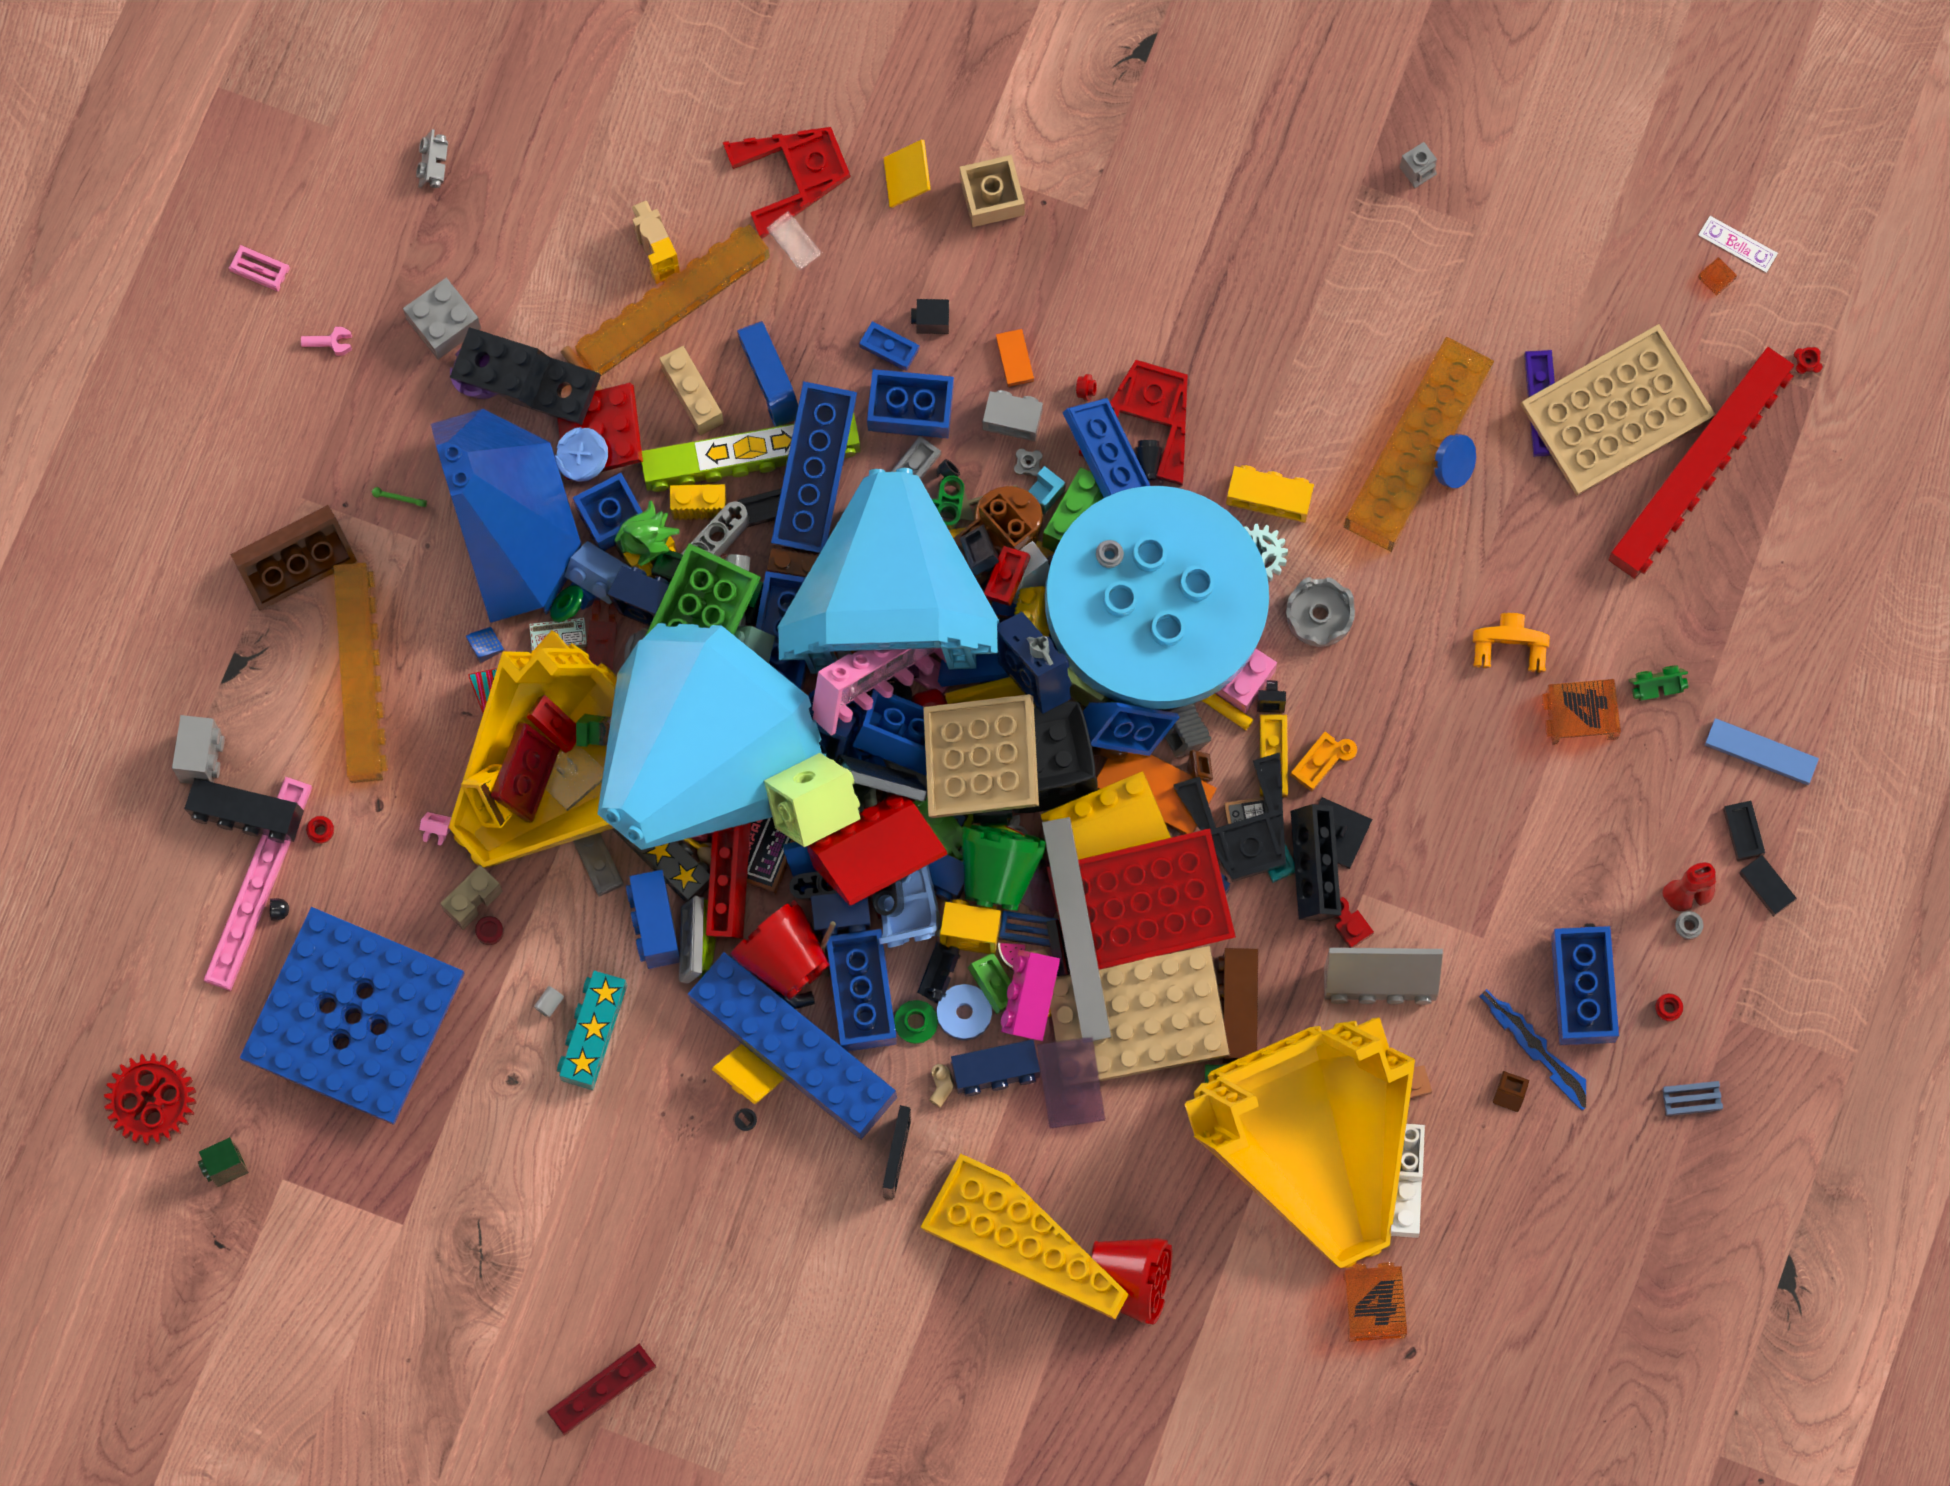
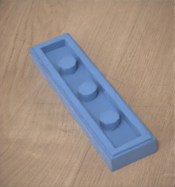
(1761, 751)

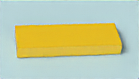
(1274, 740)

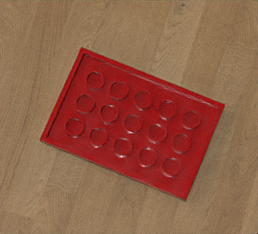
(1154, 899)

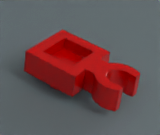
(1353, 926)

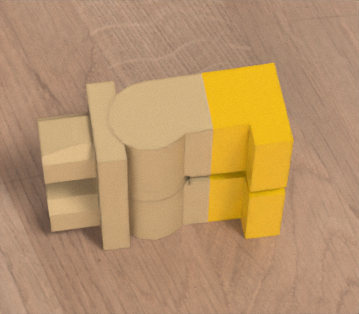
(655, 241)

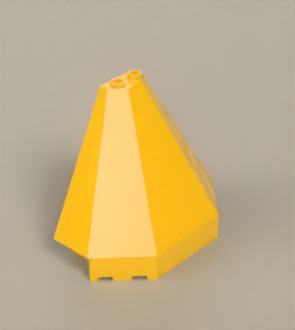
(520, 679)
(1315, 1132)

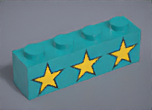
(593, 1030)

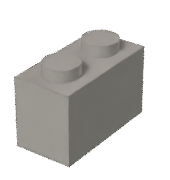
(1012, 415)

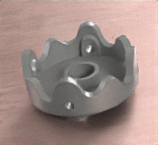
(1326, 594)

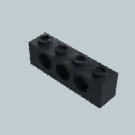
(1315, 862)

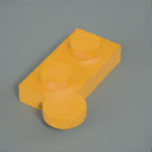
(1321, 759)

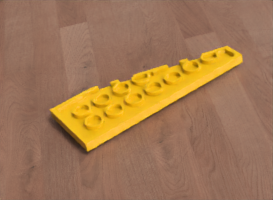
(1003, 1224)

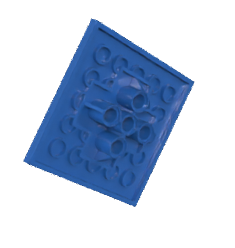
(333, 965)

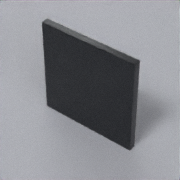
(1349, 831)

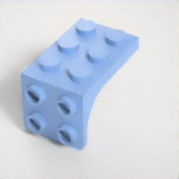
(920, 912)

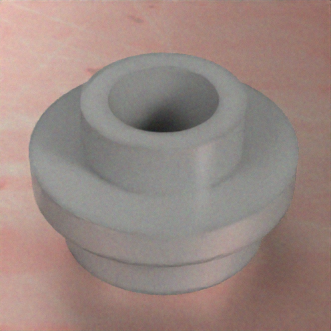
(1109, 545)
(1692, 917)

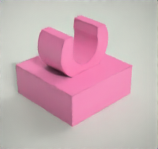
(435, 824)

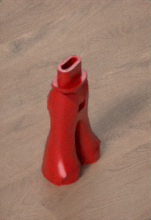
(1695, 884)

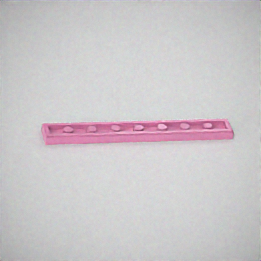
(252, 898)

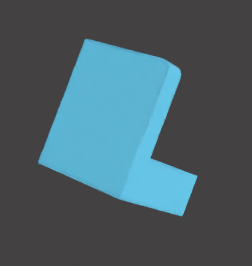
(1047, 488)

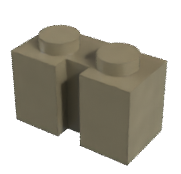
(474, 890)

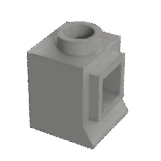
(1418, 164)

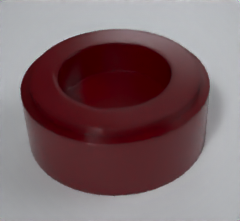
(489, 930)

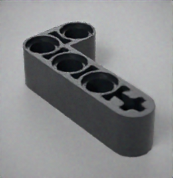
(894, 890)

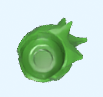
(645, 534)

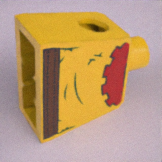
(478, 790)

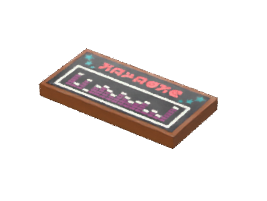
(766, 855)

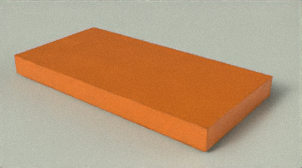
(1161, 779)

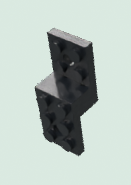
(525, 376)

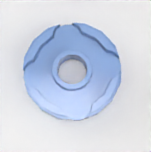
(964, 1028)

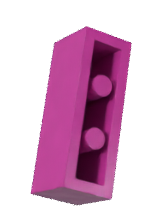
(1030, 995)

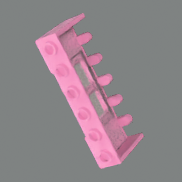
(859, 673)

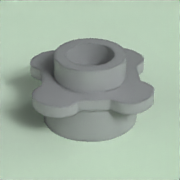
(1025, 469)

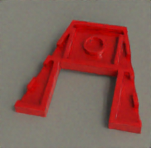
(814, 163)
(1161, 398)

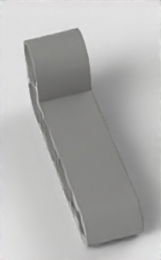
(737, 526)

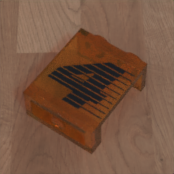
(1581, 710)
(1375, 1302)

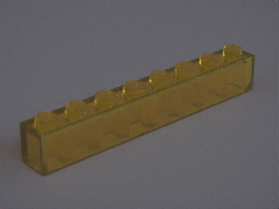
(673, 300)
(358, 672)

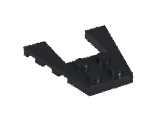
(1249, 844)

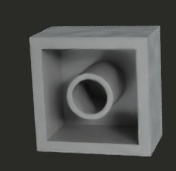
(441, 318)
(197, 749)

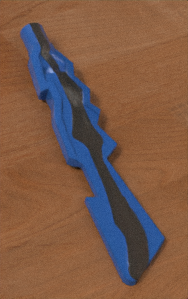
(1535, 1046)

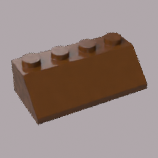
(293, 557)

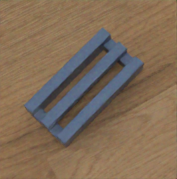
(1716, 1095)

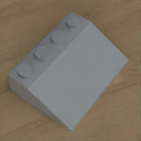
(1382, 975)

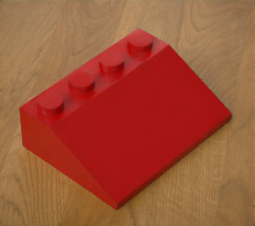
(876, 850)

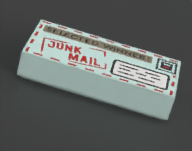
(569, 631)

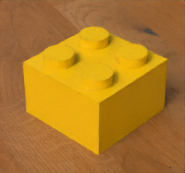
(970, 927)

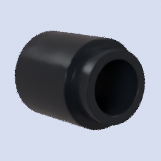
(993, 817)

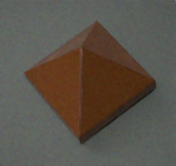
(1200, 765)

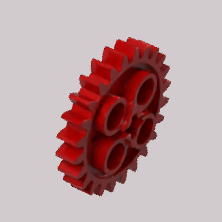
(171, 1112)

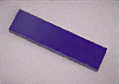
(1538, 377)

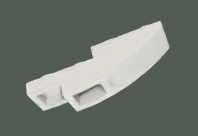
(1408, 1199)

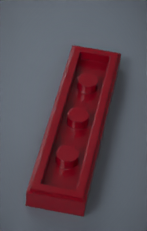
(601, 1389)

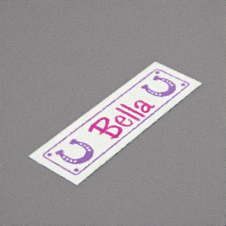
(1738, 244)

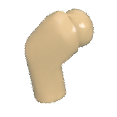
(944, 1084)

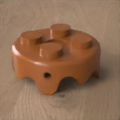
(1023, 501)

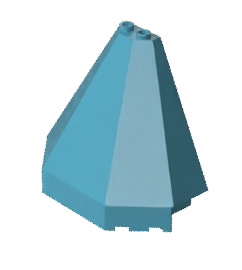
(889, 583)
(698, 735)

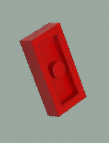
(1007, 575)
(553, 723)

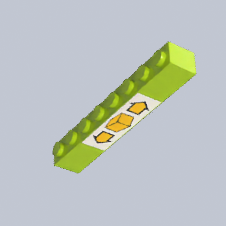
(725, 456)

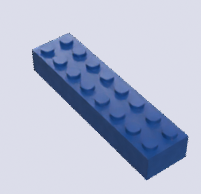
(792, 1046)

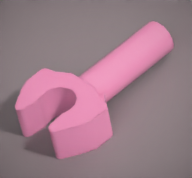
(329, 341)

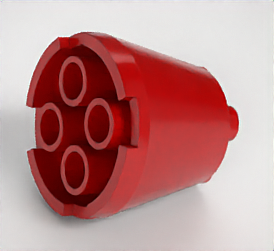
(783, 951)
(1141, 1270)

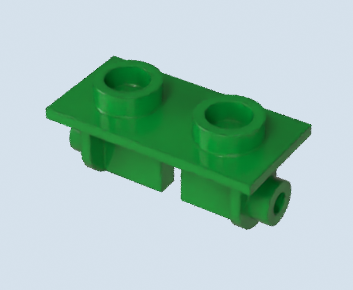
(1669, 679)

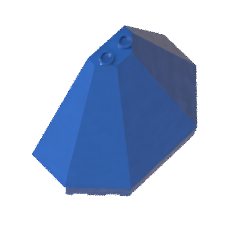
(508, 510)

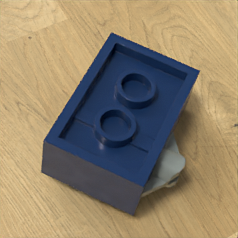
(1033, 662)

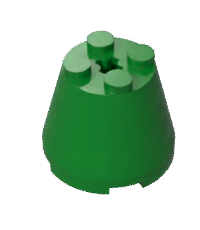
(998, 865)

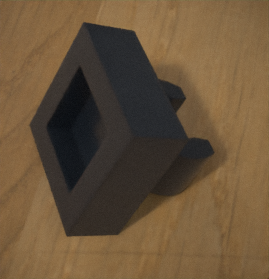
(1271, 699)

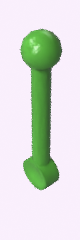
(377, 492)

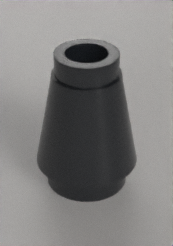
(1149, 455)

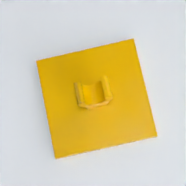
(906, 173)
(748, 1074)

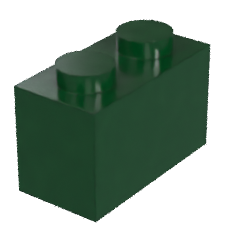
(222, 1162)

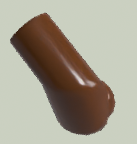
(1108, 753)

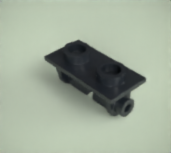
(937, 972)

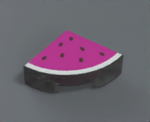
(1008, 952)

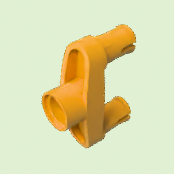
(1511, 632)

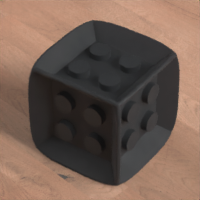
(1062, 757)

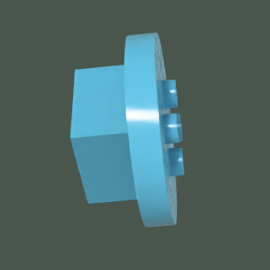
(1175, 610)

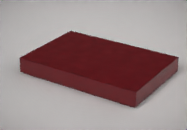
(525, 772)

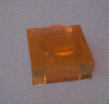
(1717, 276)

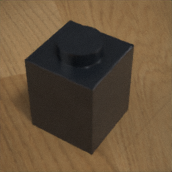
(931, 316)

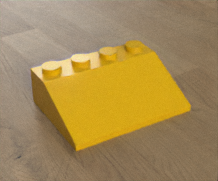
(1113, 817)

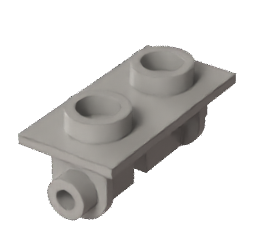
(432, 149)

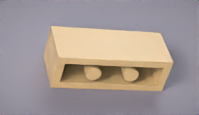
(691, 390)

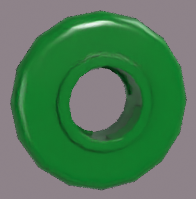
(566, 603)
(916, 1035)

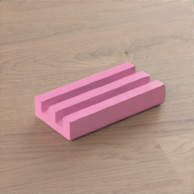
(279, 277)

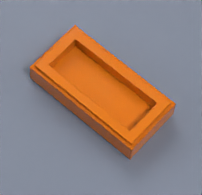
(1014, 357)

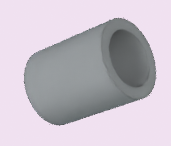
(548, 1001)

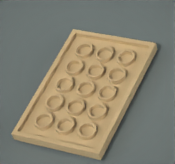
(1617, 409)
(1158, 1014)

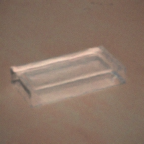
(794, 240)

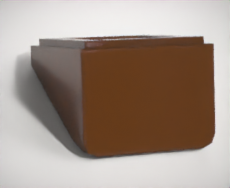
(1511, 1091)

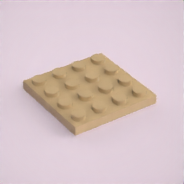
(981, 756)

